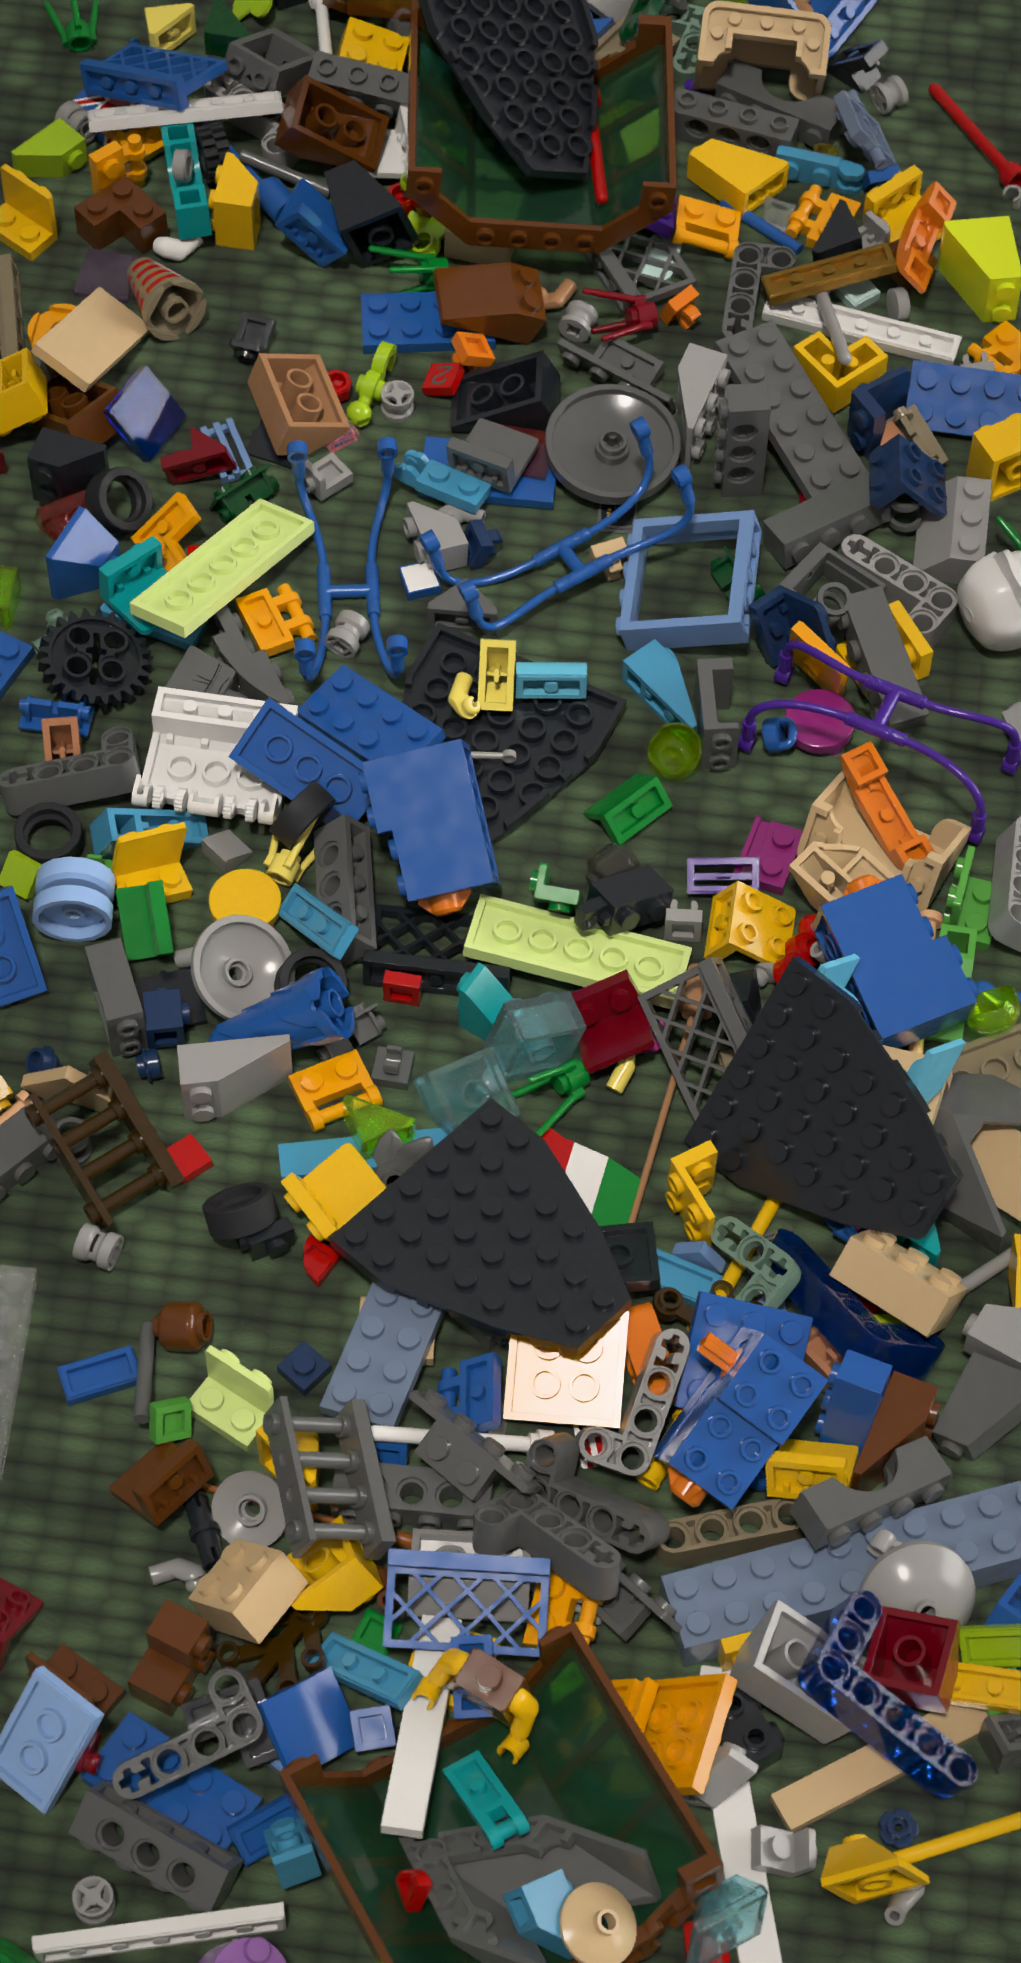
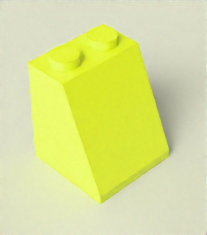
(982, 265)

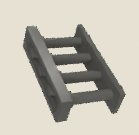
(358, 1461)

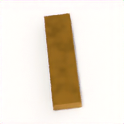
(828, 274)

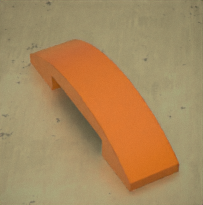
(920, 235)
(881, 807)

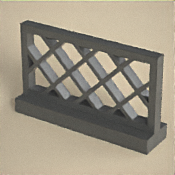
(619, 279)
(726, 1005)

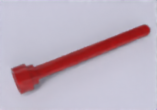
(597, 164)
(1008, 172)

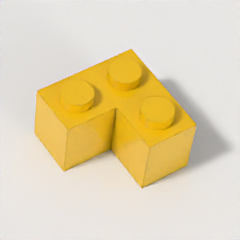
(835, 380)

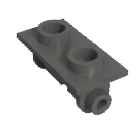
(365, 1029)

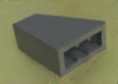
(980, 1408)

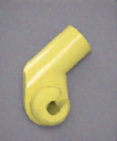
(459, 697)
(622, 1074)

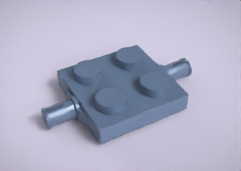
(863, 129)

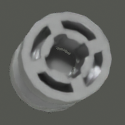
(78, 120)
(345, 637)
(98, 1246)

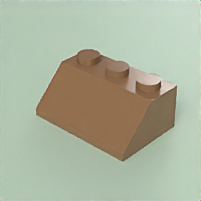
(296, 400)

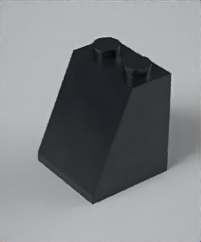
(368, 214)

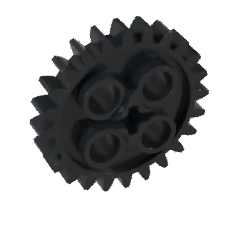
(127, 663)

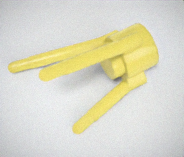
(285, 866)

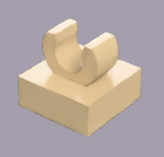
(609, 547)

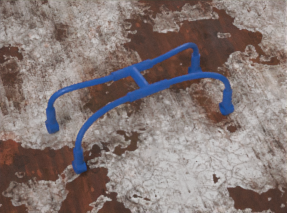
(563, 548)
(396, 644)

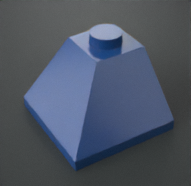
(78, 555)

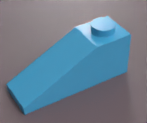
(658, 682)
(119, 821)

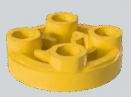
(245, 893)

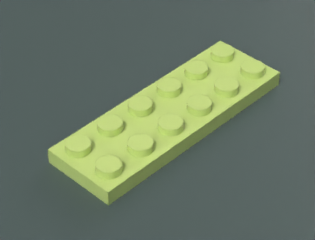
(221, 568)
(557, 949)

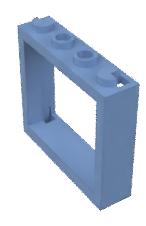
(693, 630)

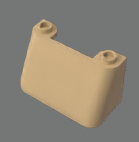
(838, 820)

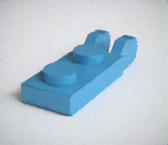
(822, 169)
(442, 482)

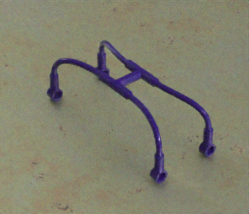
(877, 726)

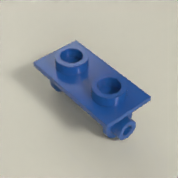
(36, 709)

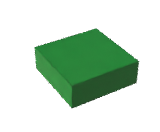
(370, 1632)

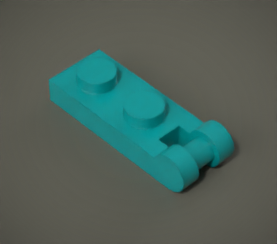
(485, 1799)

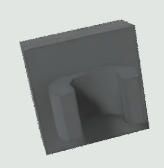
(393, 1067)

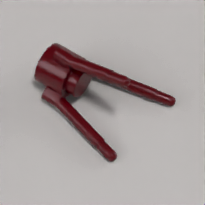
(638, 317)

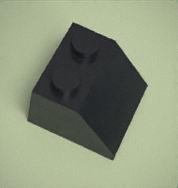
(63, 465)

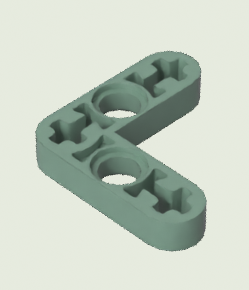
(690, 33)
(764, 1279)

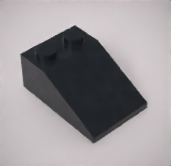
(508, 393)

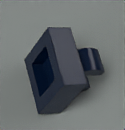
(480, 543)

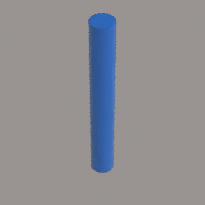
(768, 230)

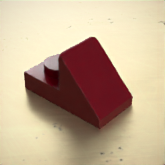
(203, 460)

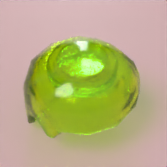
(674, 750)
(995, 1011)

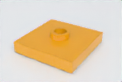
(818, 671)

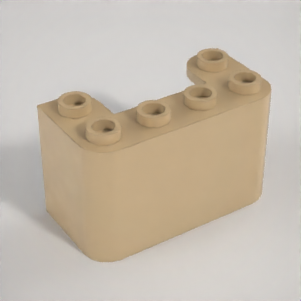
(763, 39)

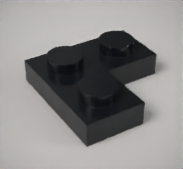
(203, 1709)

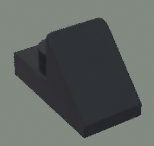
(858, 65)

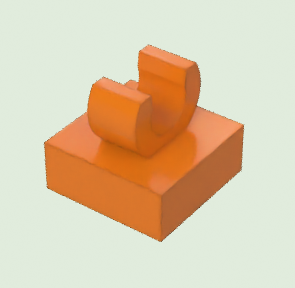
(682, 308)
(472, 350)

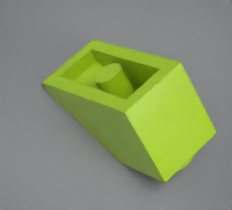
(51, 152)

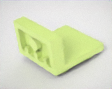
(232, 1398)

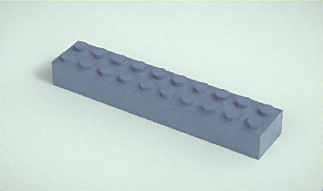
(739, 1590)

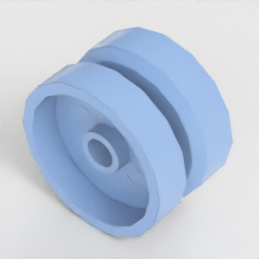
(74, 899)

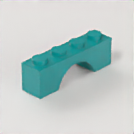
(188, 198)

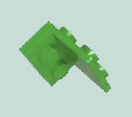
(969, 901)

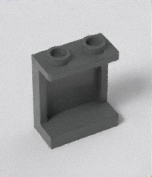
(711, 694)

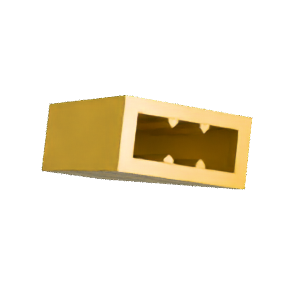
(736, 174)

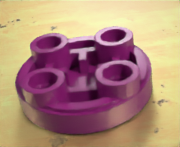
(817, 731)

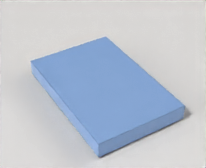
(45, 1738)

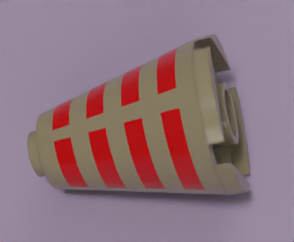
(165, 299)

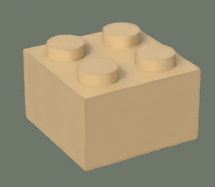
(247, 1590)

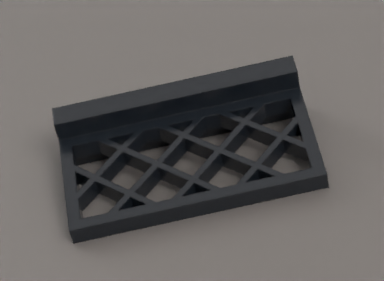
(437, 971)

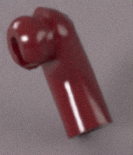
(90, 1760)

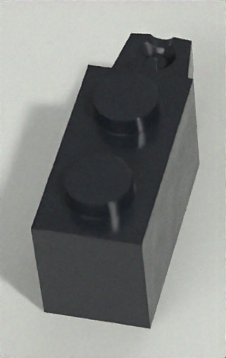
(625, 901)

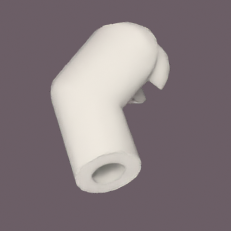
(175, 248)

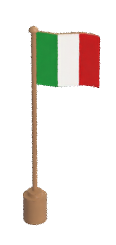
(603, 1184)

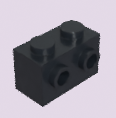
(752, 1732)

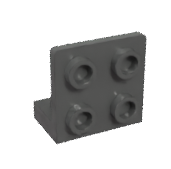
(492, 454)

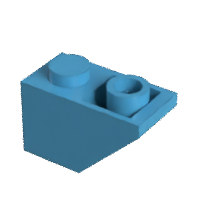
(291, 1852)
(537, 1909)

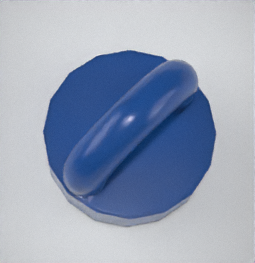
(774, 734)

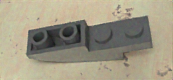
(255, 672)

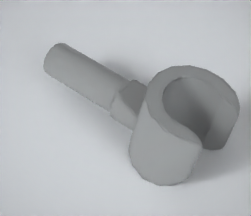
(1013, 191)
(882, 1542)

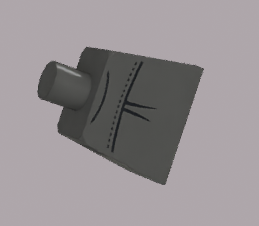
(204, 674)

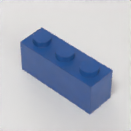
(853, 1400)

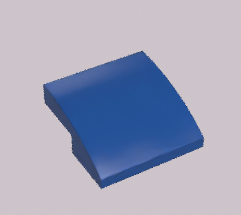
(308, 1719)

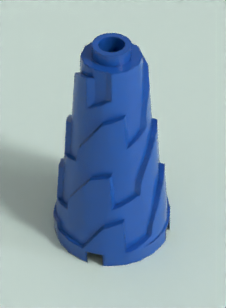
(305, 1009)

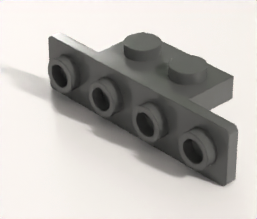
(364, 82)
(619, 364)
(463, 1454)
(633, 1606)

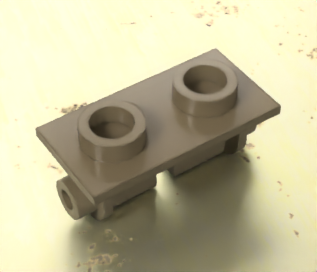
(916, 430)

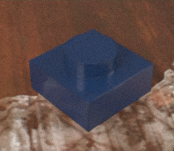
(304, 1368)

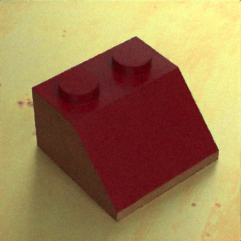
(915, 1657)

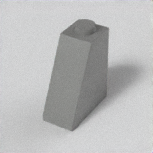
(995, 1334)

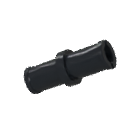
(203, 1530)

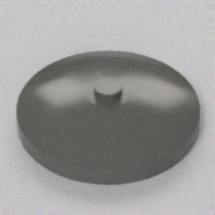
(595, 449)

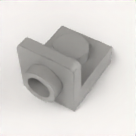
(783, 1851)

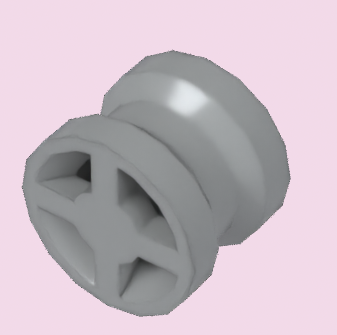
(889, 94)
(578, 321)
(401, 394)
(89, 1893)

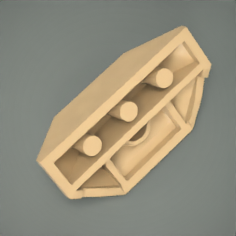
(828, 868)

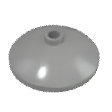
(247, 948)
(923, 1576)

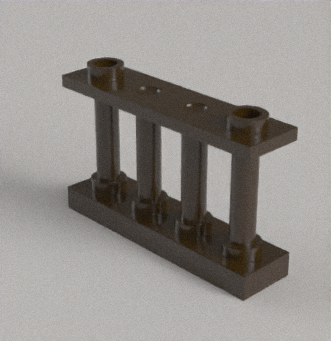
(121, 1108)

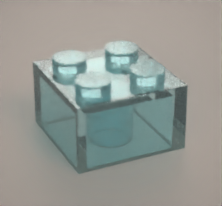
(536, 1033)

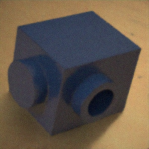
(165, 1017)

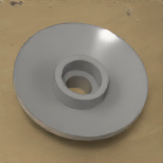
(232, 1510)

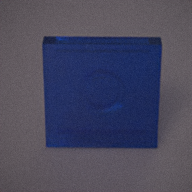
(144, 413)

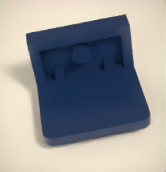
(874, 405)
(902, 468)
(779, 612)

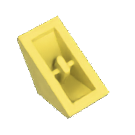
(170, 25)
(497, 674)

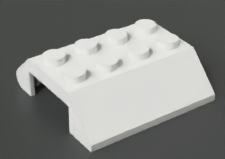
(191, 759)

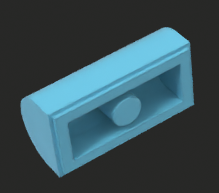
(551, 680)

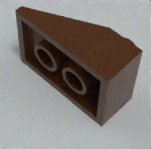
(330, 126)
(491, 300)
(78, 412)
(903, 1416)

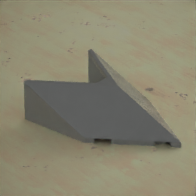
(961, 1114)
(472, 1878)

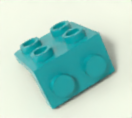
(128, 577)

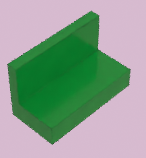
(630, 807)
(144, 921)

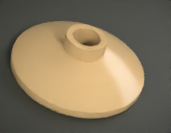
(582, 1926)

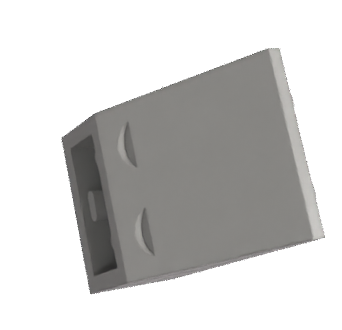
(698, 389)

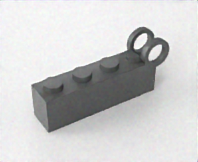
(830, 520)
(874, 647)
(27, 1148)

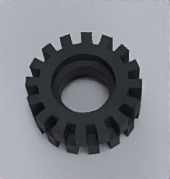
(211, 148)

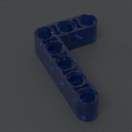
(847, 1321)
(872, 1711)

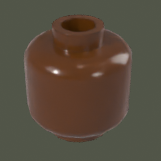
(183, 1326)

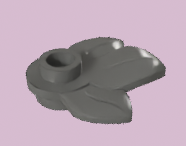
(396, 1158)

